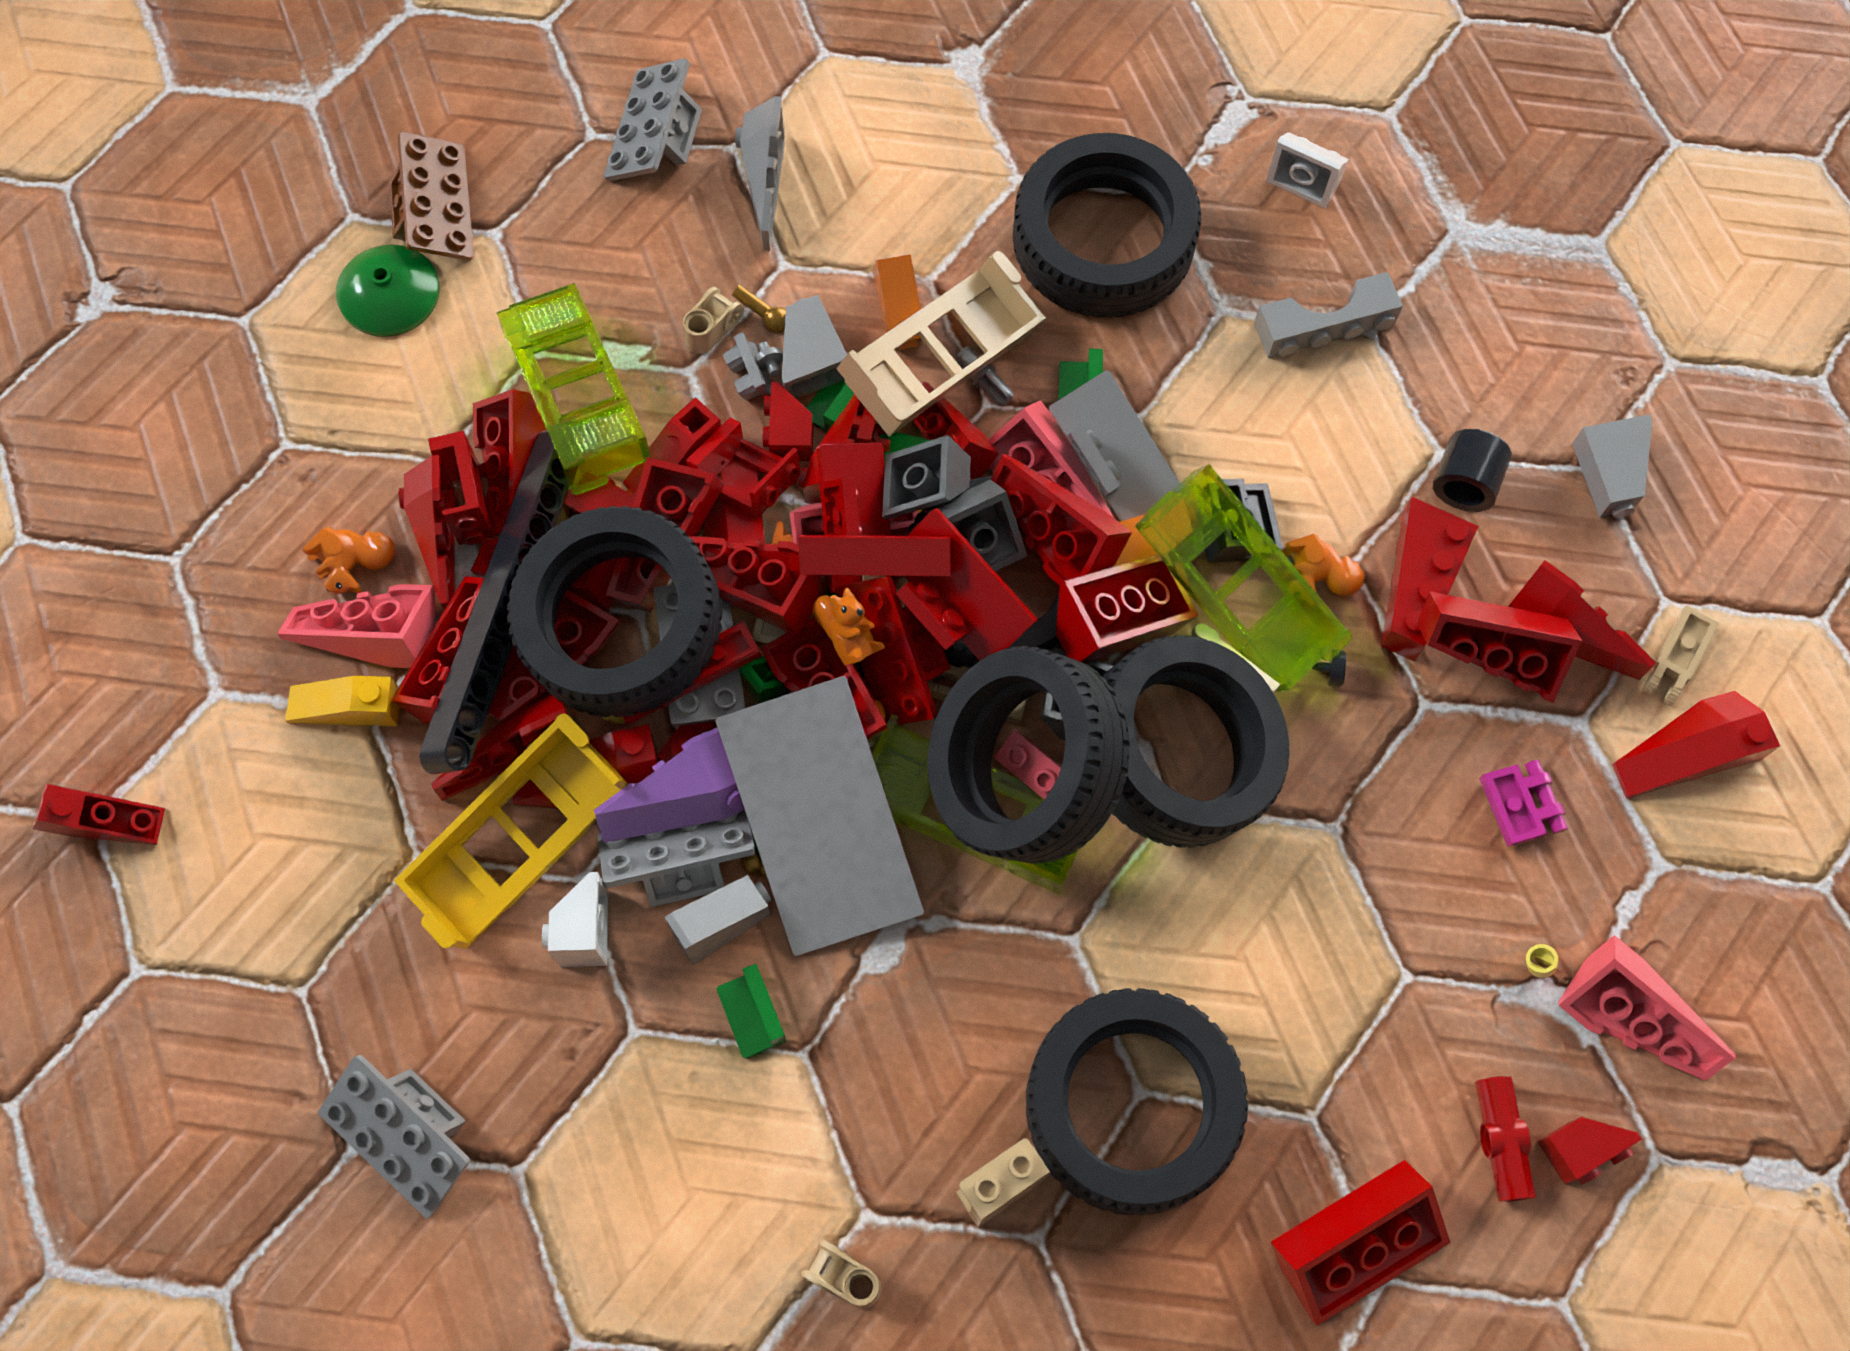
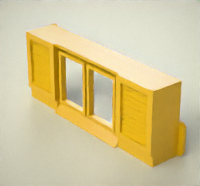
(455, 889)

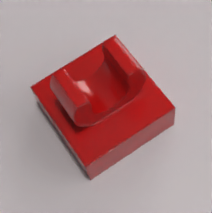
(870, 431)

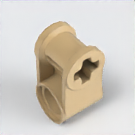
(712, 315)
(840, 1275)

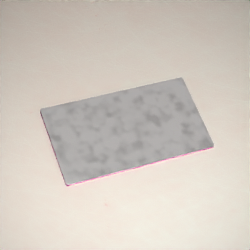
(819, 815)

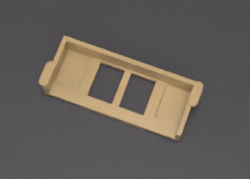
(989, 309)

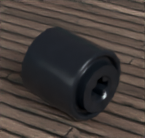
(1472, 470)

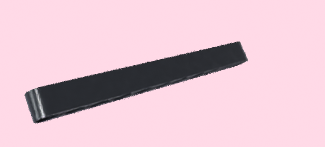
(487, 638)

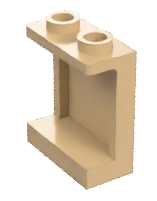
(1002, 1182)

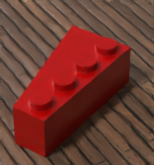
(679, 496)
(1426, 561)
(1503, 640)

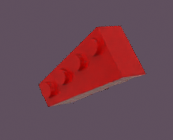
(429, 671)

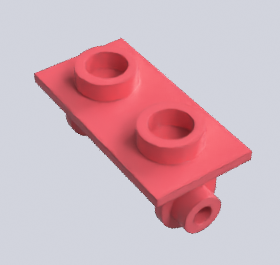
(1028, 763)

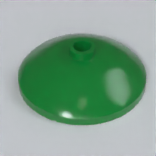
(389, 304)

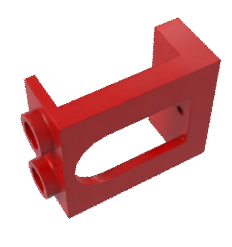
(728, 444)
(468, 522)

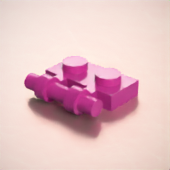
(1514, 806)

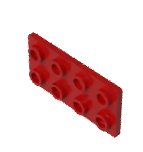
(852, 494)
(970, 603)
(910, 656)

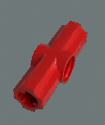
(1505, 1139)

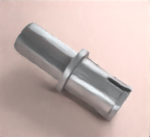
(986, 378)

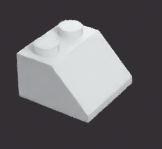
(1306, 169)
(579, 925)

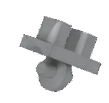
(747, 356)

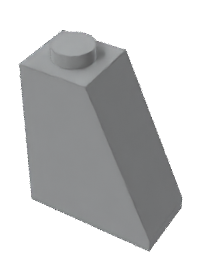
(810, 348)
(1615, 463)
(719, 917)

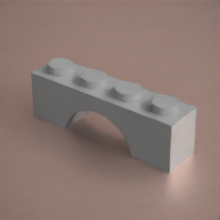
(1289, 327)

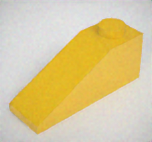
(344, 702)

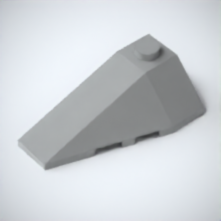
(762, 156)

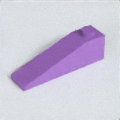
(681, 793)

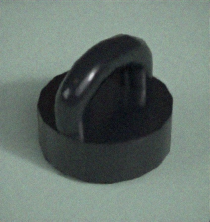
(1335, 668)

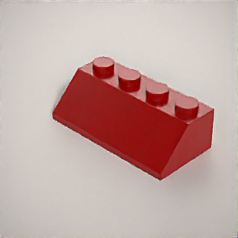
(1120, 609)
(1361, 1241)

